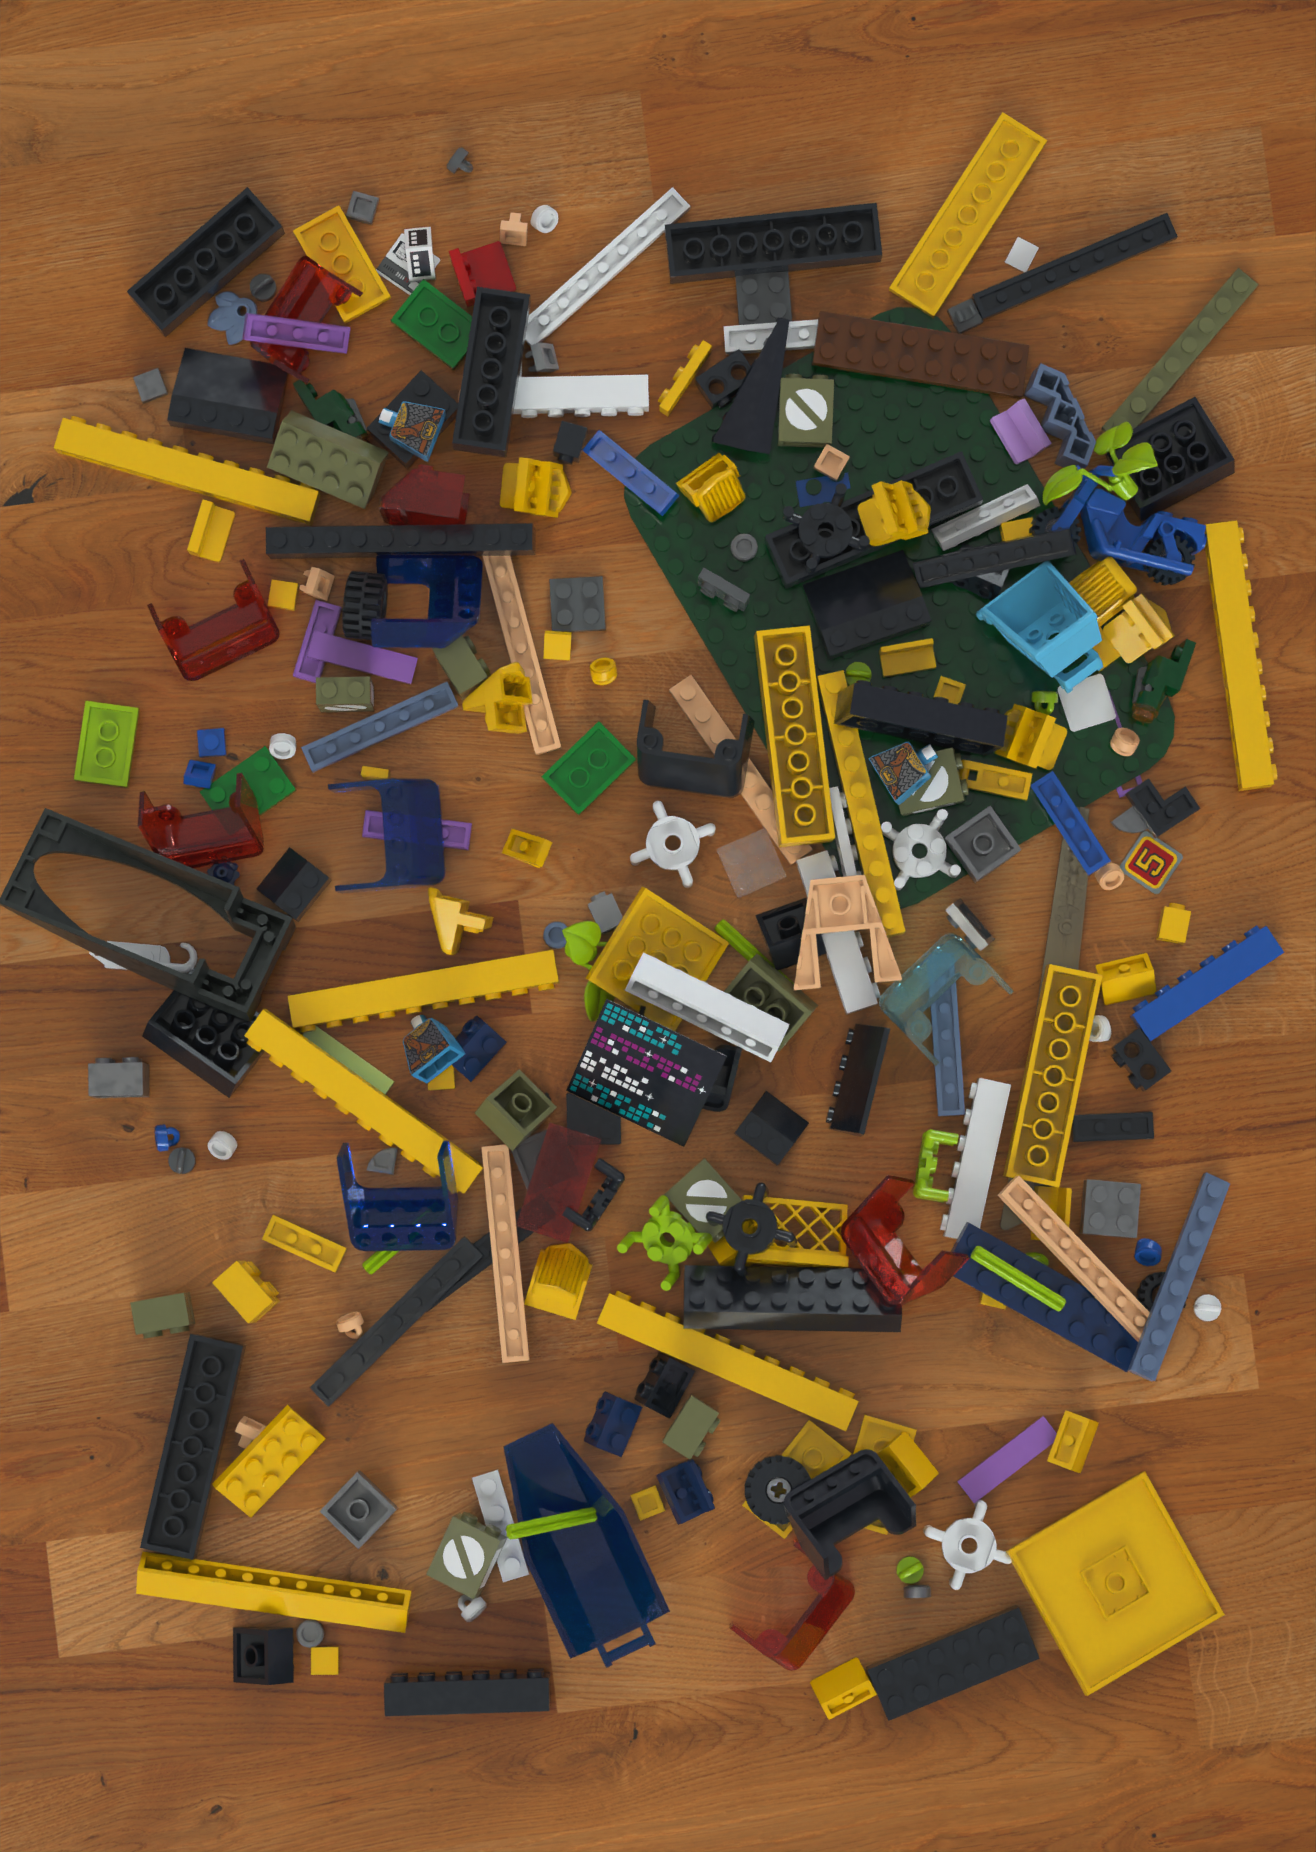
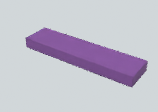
(296, 333)
(362, 657)
(455, 833)
(1008, 1459)

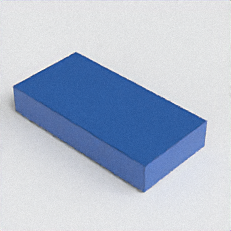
(826, 493)

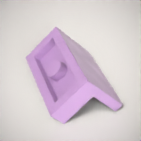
(1020, 432)

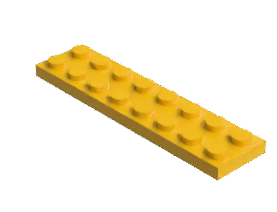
(967, 215)

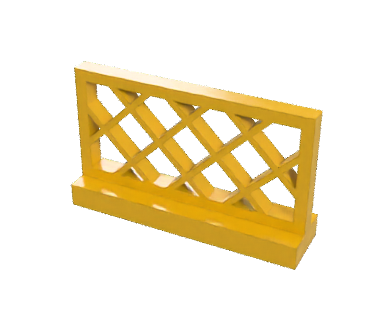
(799, 1256)

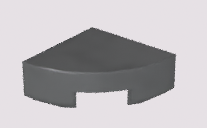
(1129, 822)
(383, 1161)

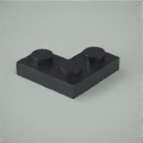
(1161, 814)

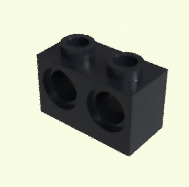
(721, 374)
(1146, 1055)

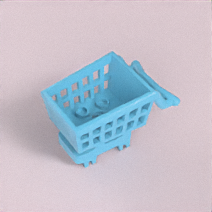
(1043, 606)

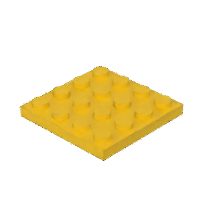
(663, 933)

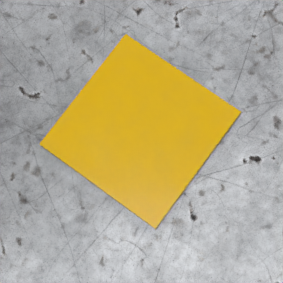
(1115, 1583)

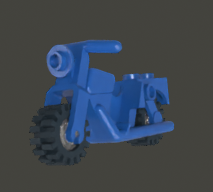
(1112, 535)

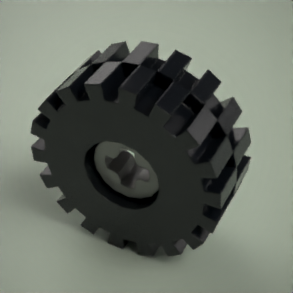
(768, 1474)

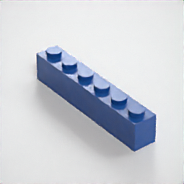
(1207, 983)

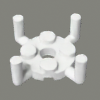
(931, 839)
(668, 859)
(968, 1528)

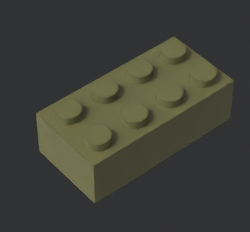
(327, 459)

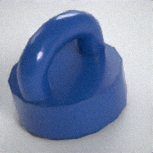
(161, 1137)
(1147, 1252)

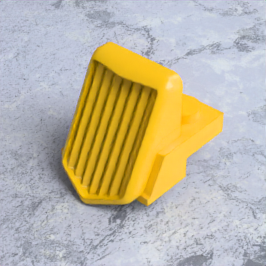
(534, 487)
(714, 487)
(894, 513)
(1105, 589)
(1139, 628)
(502, 699)
(1032, 738)
(452, 918)
(559, 1280)

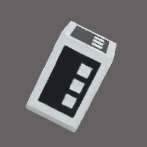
(419, 254)

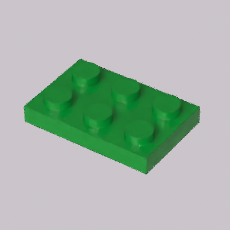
(435, 323)
(588, 768)
(263, 776)

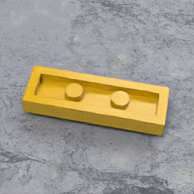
(684, 377)
(304, 1243)

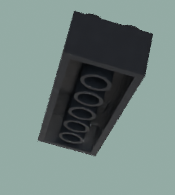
(206, 262)
(491, 372)
(920, 718)
(952, 1662)
(467, 1693)

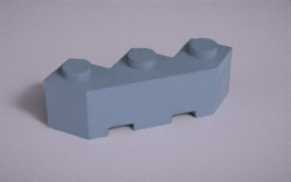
(1062, 417)

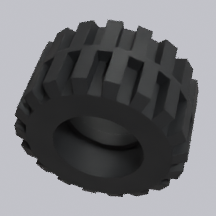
(363, 600)

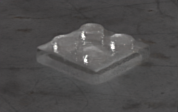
(751, 863)

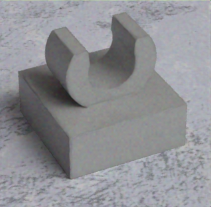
(544, 358)

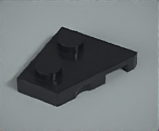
(593, 1120)

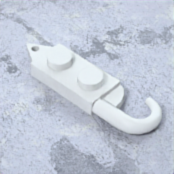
(155, 953)

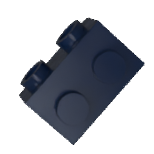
(480, 1046)
(612, 1424)
(685, 1491)

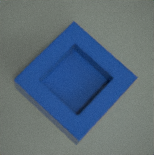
(211, 742)
(199, 774)

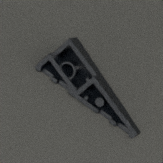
(753, 412)

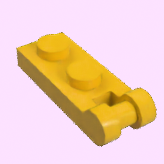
(997, 780)

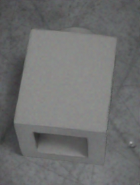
(605, 912)

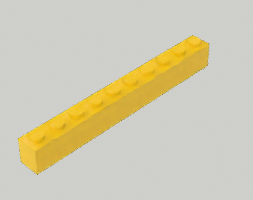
(187, 471)
(1238, 656)
(861, 806)
(423, 989)
(358, 1097)
(728, 1362)
(273, 1592)

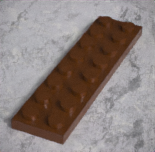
(920, 355)

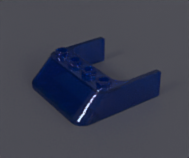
(453, 599)
(410, 833)
(400, 1216)

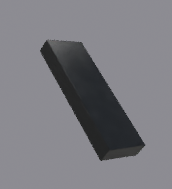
(1112, 1127)

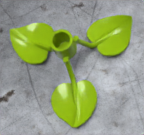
(1133, 460)
(581, 948)

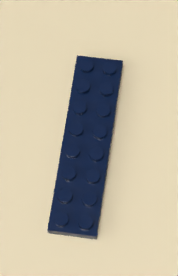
(1080, 1320)

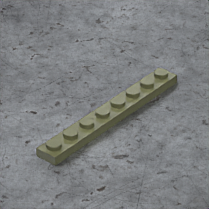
(1184, 351)

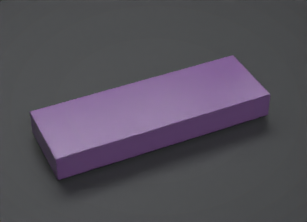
(324, 620)

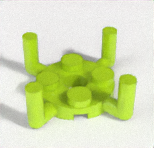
(928, 1164)
(659, 1248)

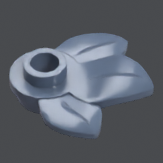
(228, 315)

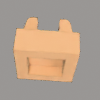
(514, 231)
(831, 462)
(318, 583)
(249, 1430)

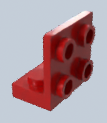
(481, 268)

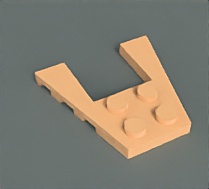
(842, 906)

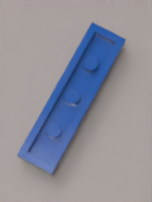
(630, 472)
(1070, 823)

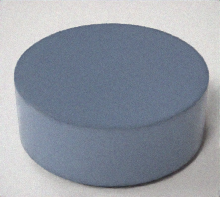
(554, 936)

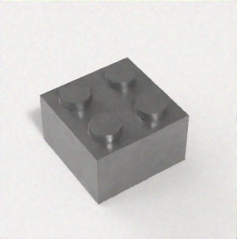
(982, 844)
(118, 1080)
(1110, 1208)
(358, 1509)

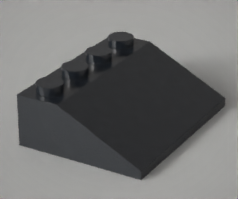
(228, 396)
(1187, 457)
(866, 604)
(204, 1040)
(858, 1080)

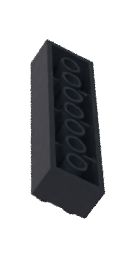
(773, 243)
(943, 485)
(786, 1300)
(193, 1446)

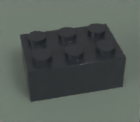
(420, 391)

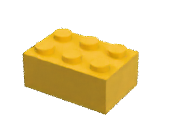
(246, 1290)

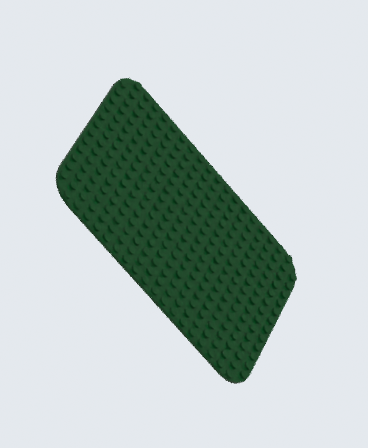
(888, 433)

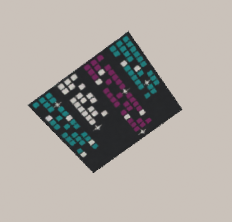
(645, 1072)

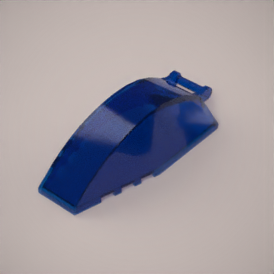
(589, 1572)

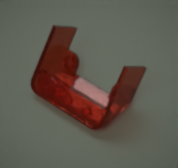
(306, 297)
(426, 499)
(220, 637)
(204, 836)
(882, 1254)
(811, 1628)

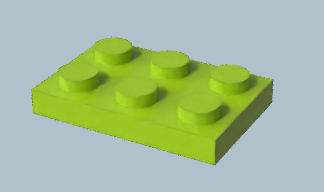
(106, 744)

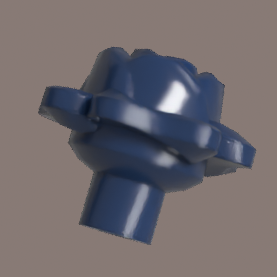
(225, 872)

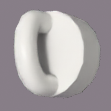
(544, 219)
(282, 746)
(1100, 1029)
(222, 1145)
(1207, 1307)
(473, 1610)

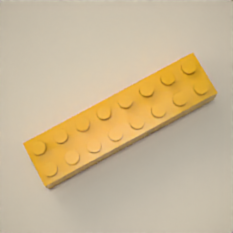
(794, 736)
(1052, 1075)

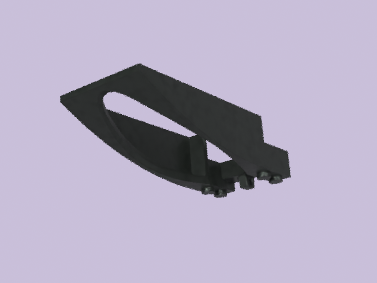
(267, 927)

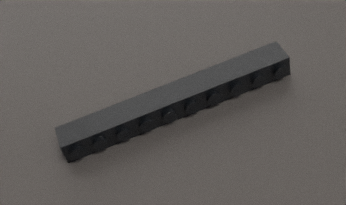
(400, 540)

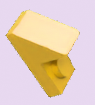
(527, 848)

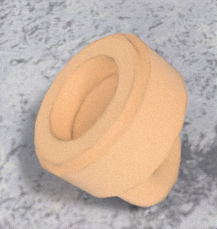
(1124, 741)
(1109, 876)
(349, 1322)

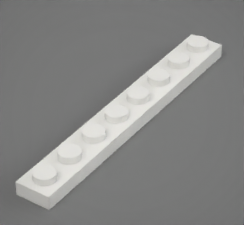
(605, 266)

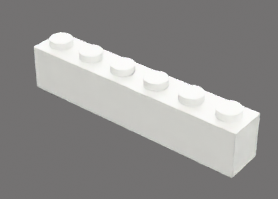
(582, 395)
(842, 948)
(707, 1007)
(977, 1156)

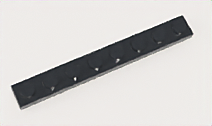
(1074, 266)
(396, 1321)

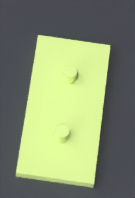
(350, 1059)

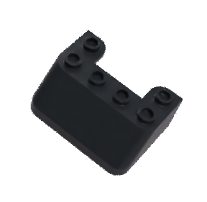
(844, 1503)

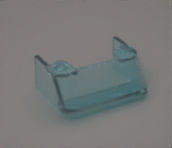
(928, 980)

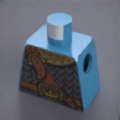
(414, 427)
(903, 769)
(430, 1048)

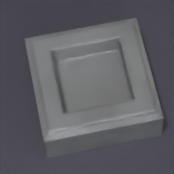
(362, 207)
(150, 385)

